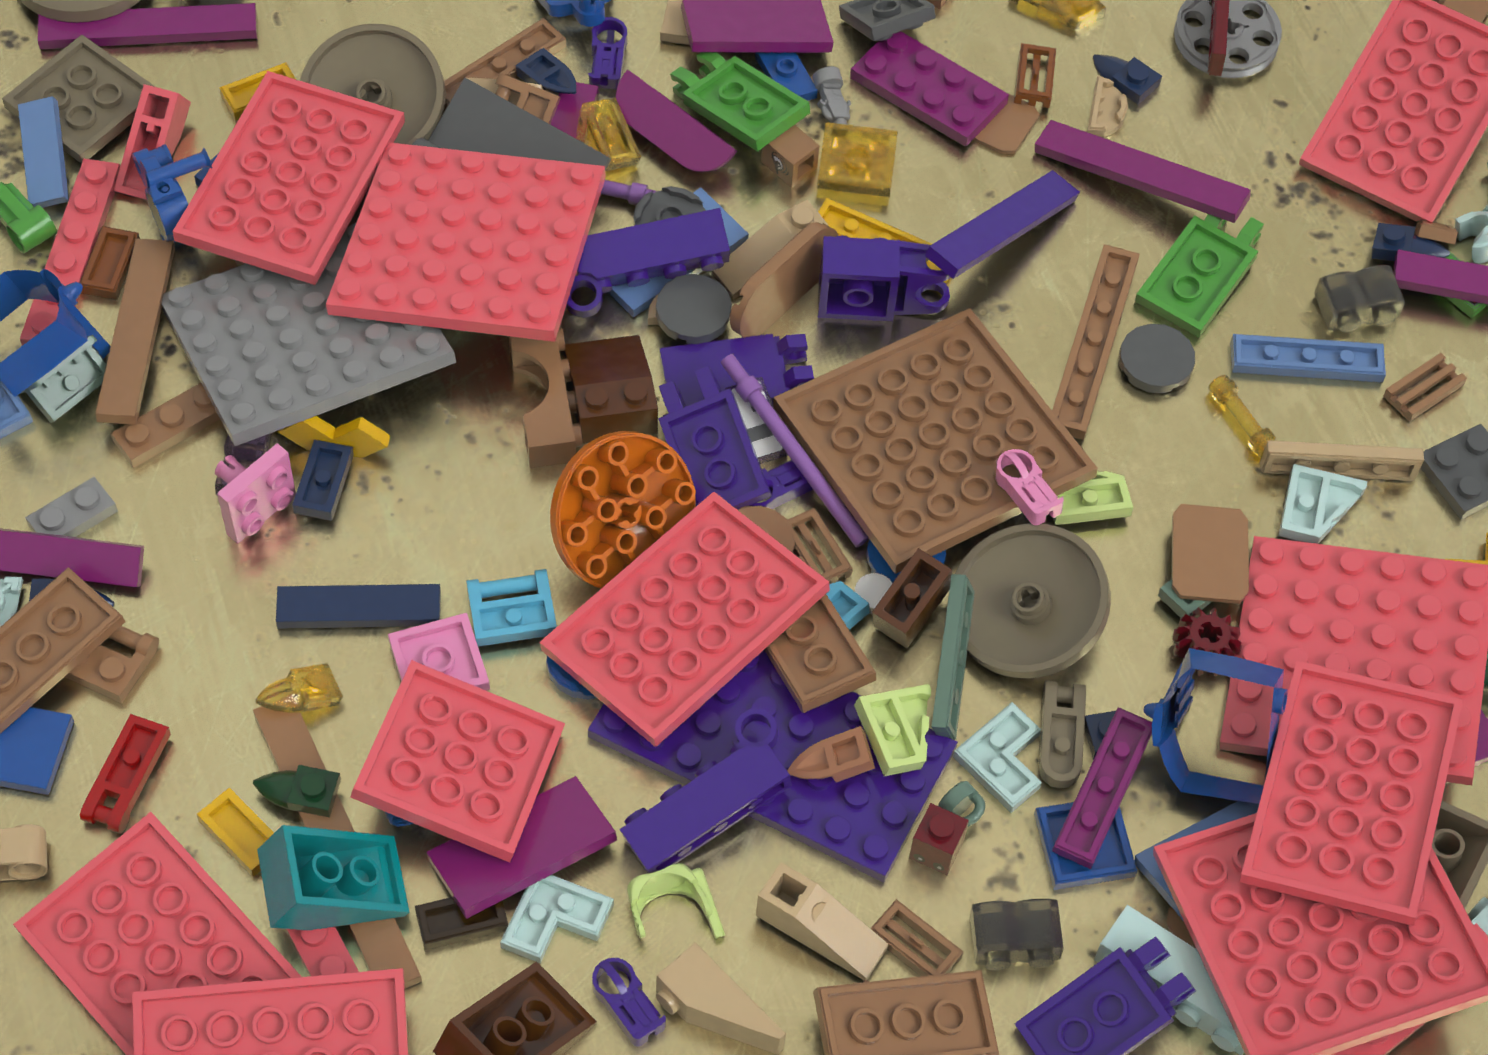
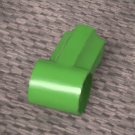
(24, 223)

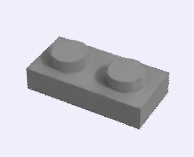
(74, 511)

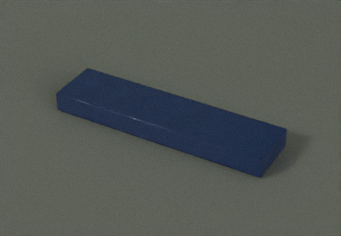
(357, 606)

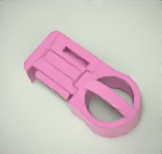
(1030, 490)

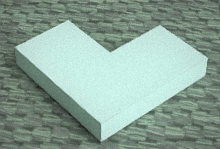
(992, 759)
(553, 905)

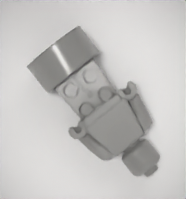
(832, 104)

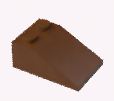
(612, 387)
(518, 1018)

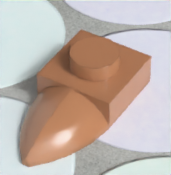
(835, 757)

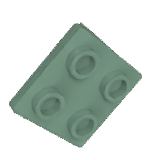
(68, 381)

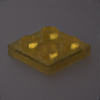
(857, 159)

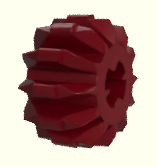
(1206, 634)

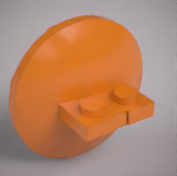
(617, 503)

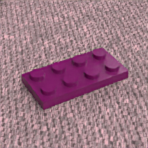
(929, 87)

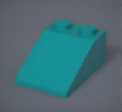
(330, 878)

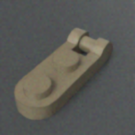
(1062, 734)

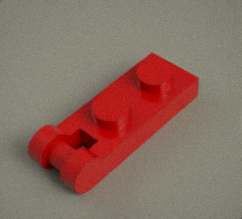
(125, 773)

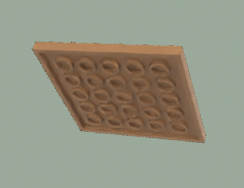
(919, 437)

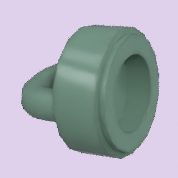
(961, 798)

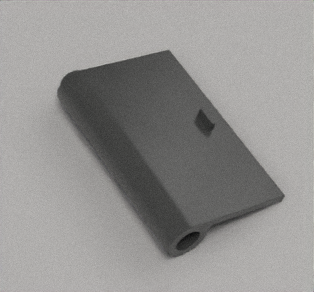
(489, 124)

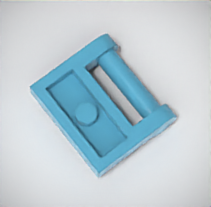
(511, 617)

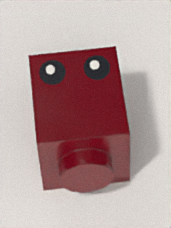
(938, 839)

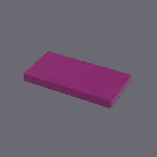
(757, 26)
(558, 832)

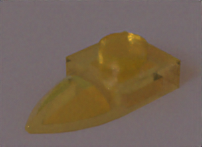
(302, 690)

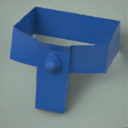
(56, 340)
(1171, 710)

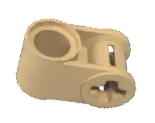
(23, 852)

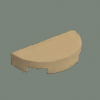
(1107, 108)

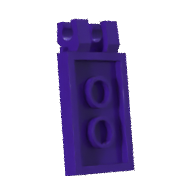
(758, 355)
(714, 442)
(1107, 1007)

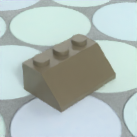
(1461, 848)

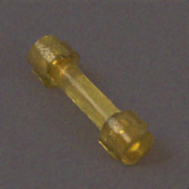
(1225, 392)

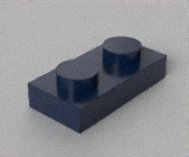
(323, 480)

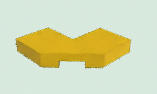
(359, 434)

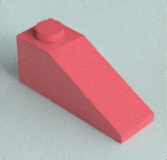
(156, 122)

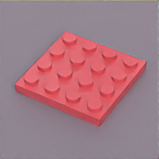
(458, 761)

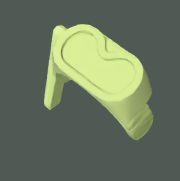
(673, 880)

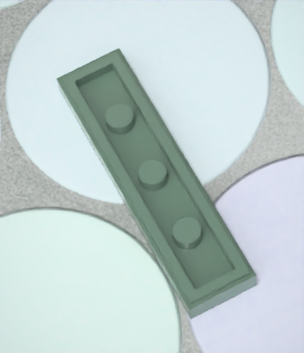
(953, 657)

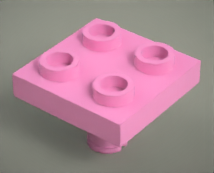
(254, 492)

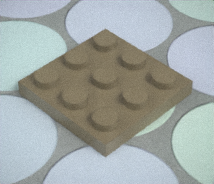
(93, 95)

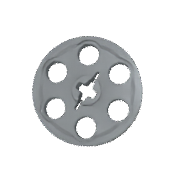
(1239, 35)

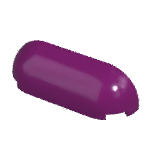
(671, 126)

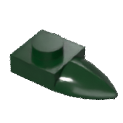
(302, 790)

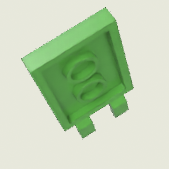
(739, 99)
(1200, 272)

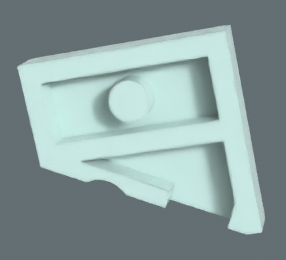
(1316, 502)

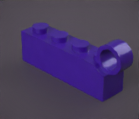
(647, 252)
(710, 802)

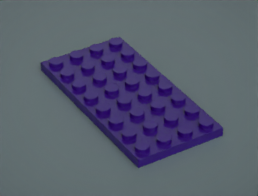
(853, 820)

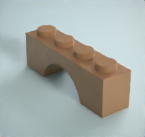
(548, 427)

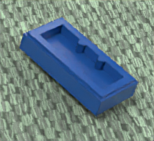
(787, 71)

